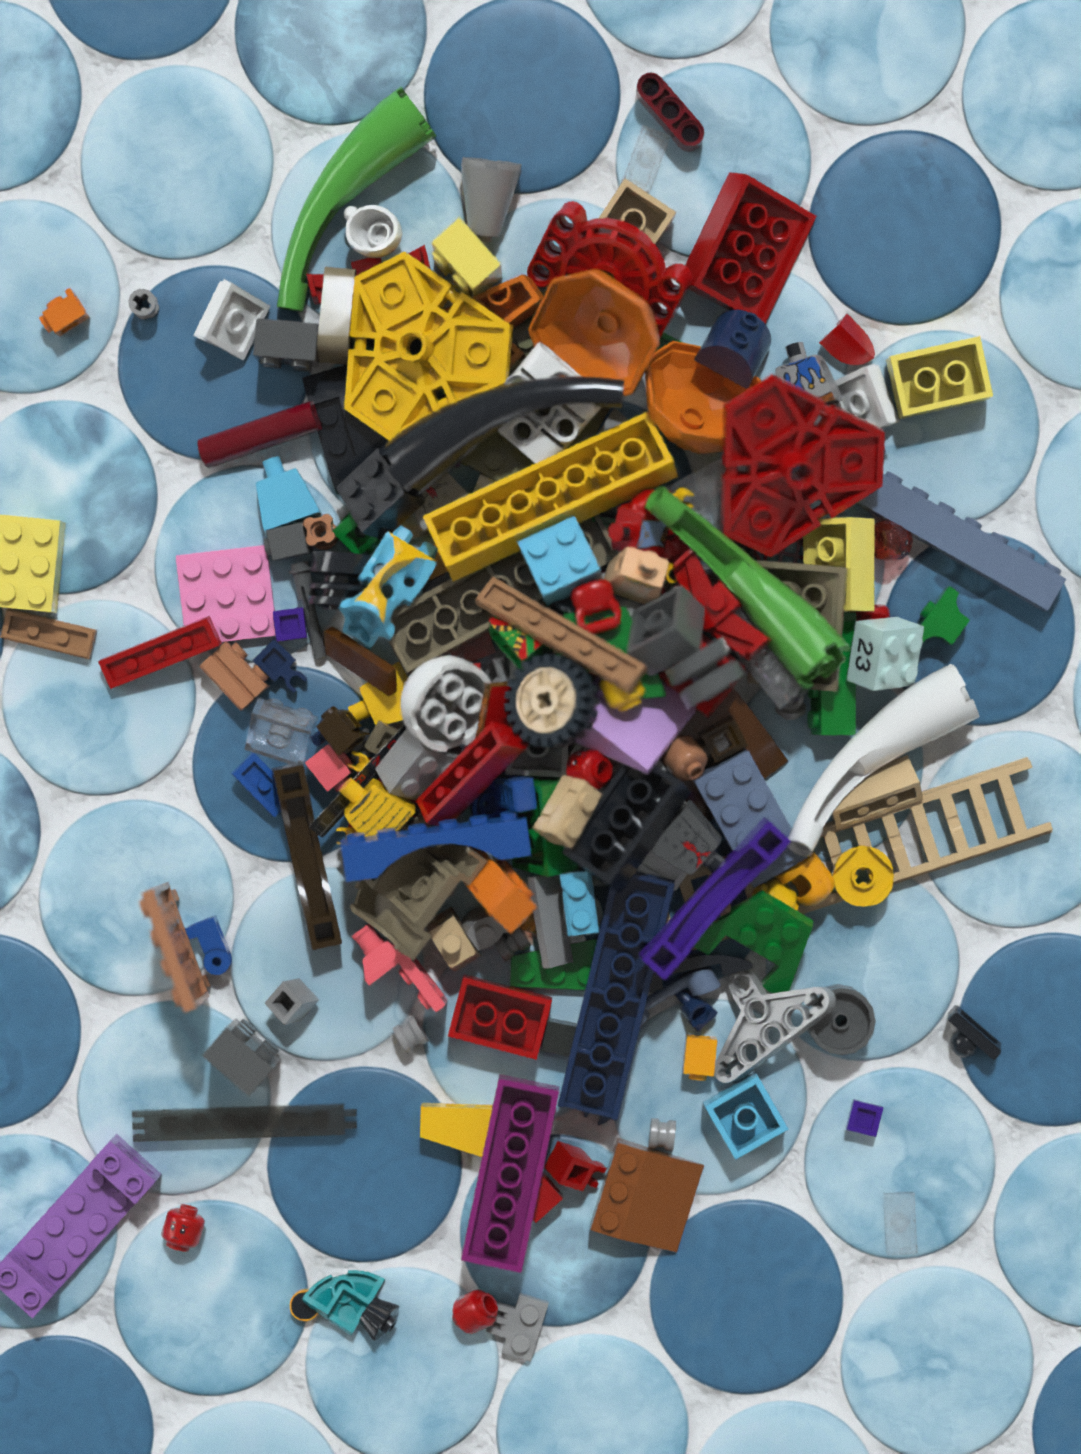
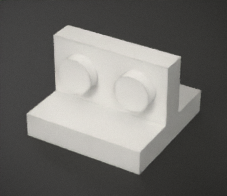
(231, 319)
(867, 396)

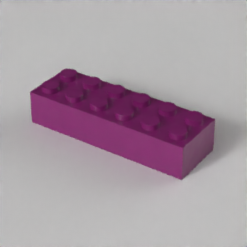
(510, 1173)

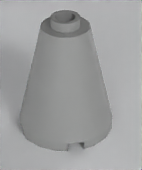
(488, 194)

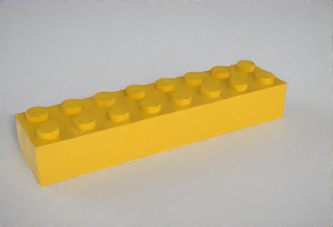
(566, 485)

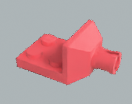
(382, 956)

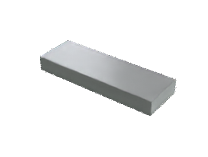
(550, 921)

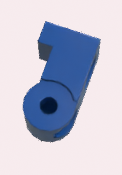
(213, 943)

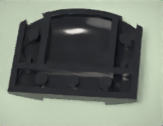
(343, 436)

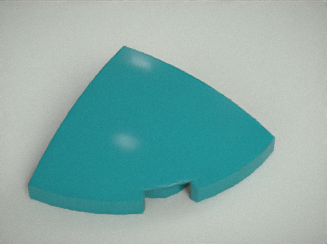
(343, 1297)

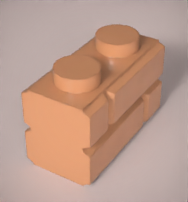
(235, 675)

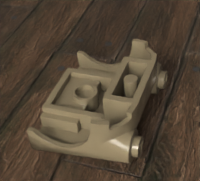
(413, 891)

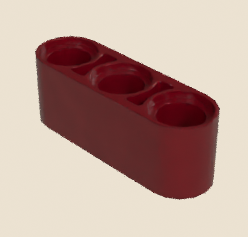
(667, 97)

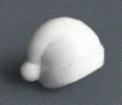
(363, 231)

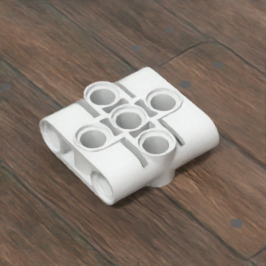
(546, 435)

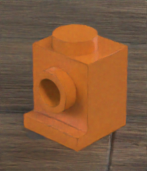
(63, 313)

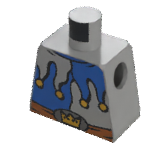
(809, 374)

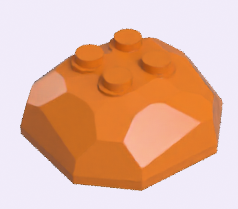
(597, 327)
(688, 398)

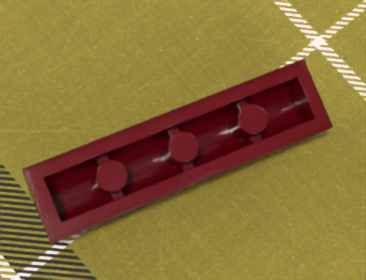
(259, 434)

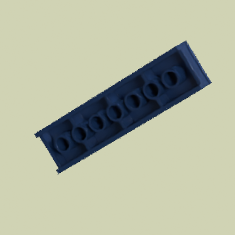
(615, 997)

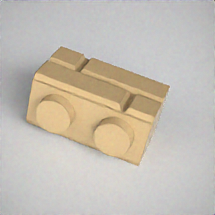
(567, 811)

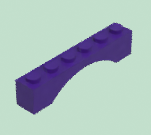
(689, 923)

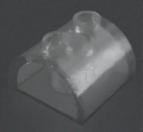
(280, 731)

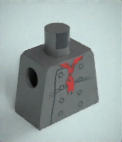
(689, 841)

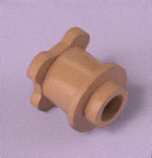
(315, 527)

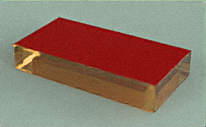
(493, 705)

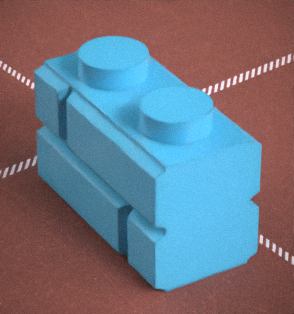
(579, 903)

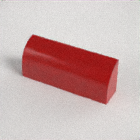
(471, 773)

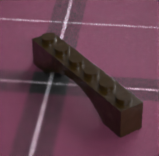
(306, 856)

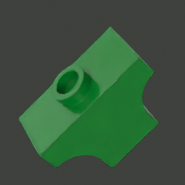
(943, 617)

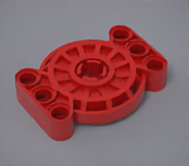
(615, 248)

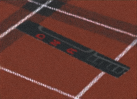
(335, 809)

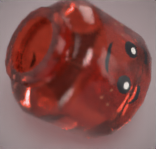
(891, 541)

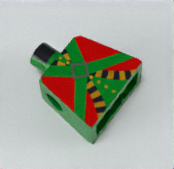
(515, 643)

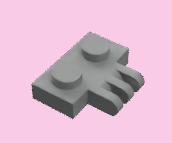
(520, 1325)

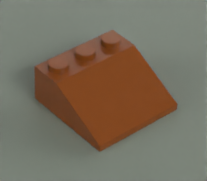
(646, 1196)

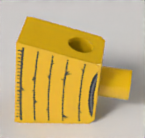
(374, 807)

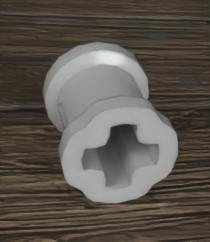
(145, 313)

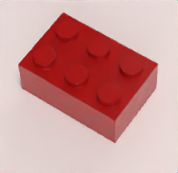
(500, 1016)

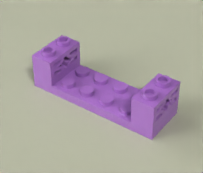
(75, 1225)

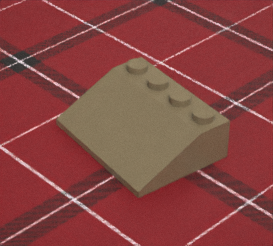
(823, 589)

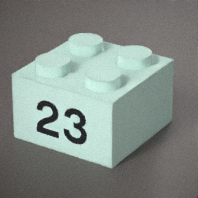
(885, 653)

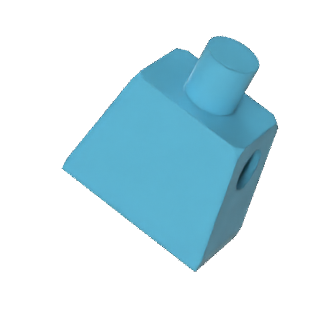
(284, 496)

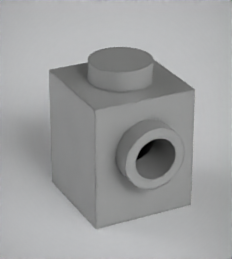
(291, 1001)

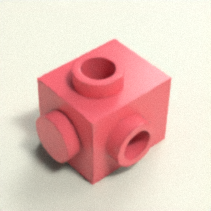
(330, 768)

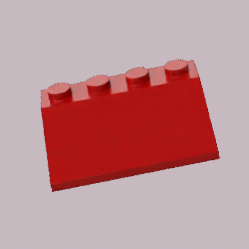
(748, 246)

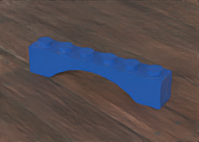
(370, 855)

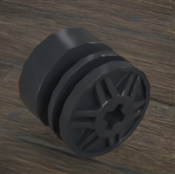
(340, 577)

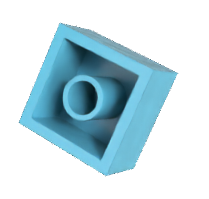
(559, 560)
(745, 1115)

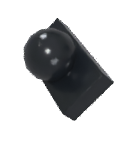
(971, 1036)

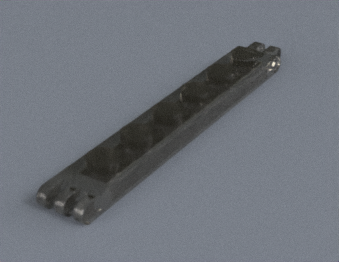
(242, 1122)

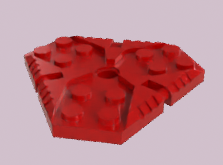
(772, 434)

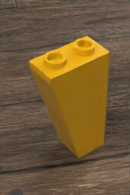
(456, 1125)

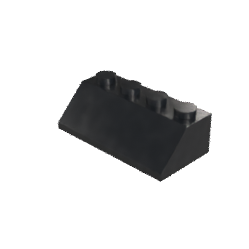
(627, 824)

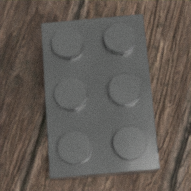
(242, 1055)

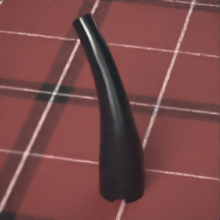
(446, 436)

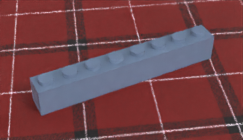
(965, 542)

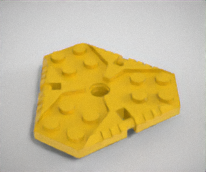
(460, 348)

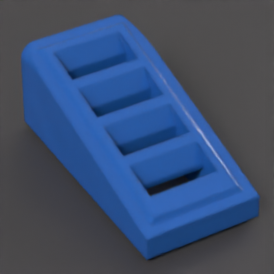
(515, 793)

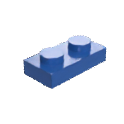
(259, 782)

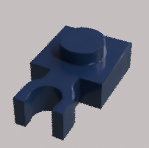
(276, 662)

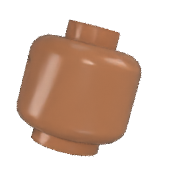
(685, 759)

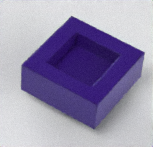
(290, 624)
(864, 1117)

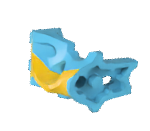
(370, 612)

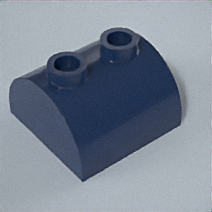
(735, 346)

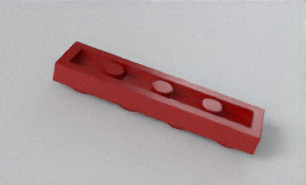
(160, 652)

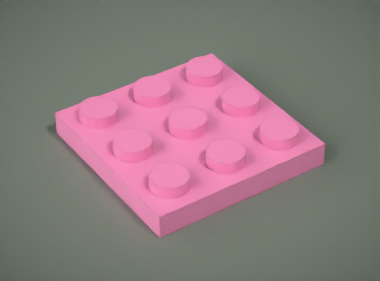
(231, 588)

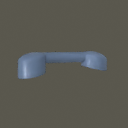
(697, 981)

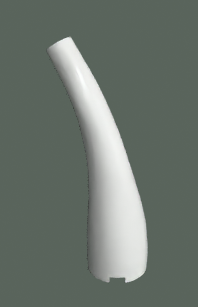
(907, 722)

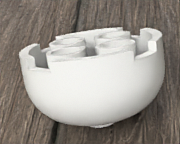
(443, 702)

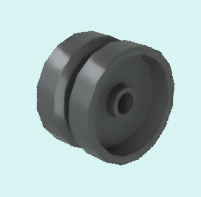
(707, 676)
(853, 1031)

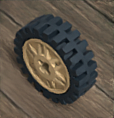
(553, 722)

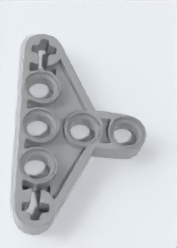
(755, 1030)

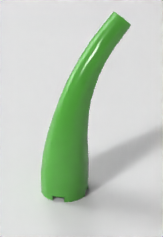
(370, 151)
(797, 630)

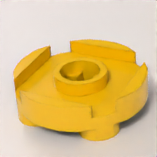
(880, 875)

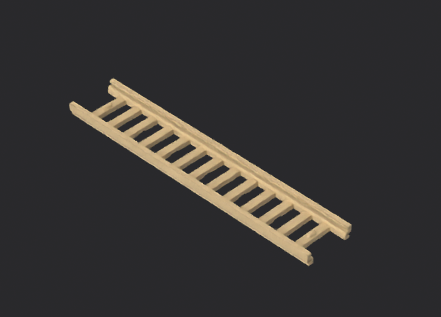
(935, 862)

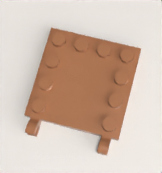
(171, 936)

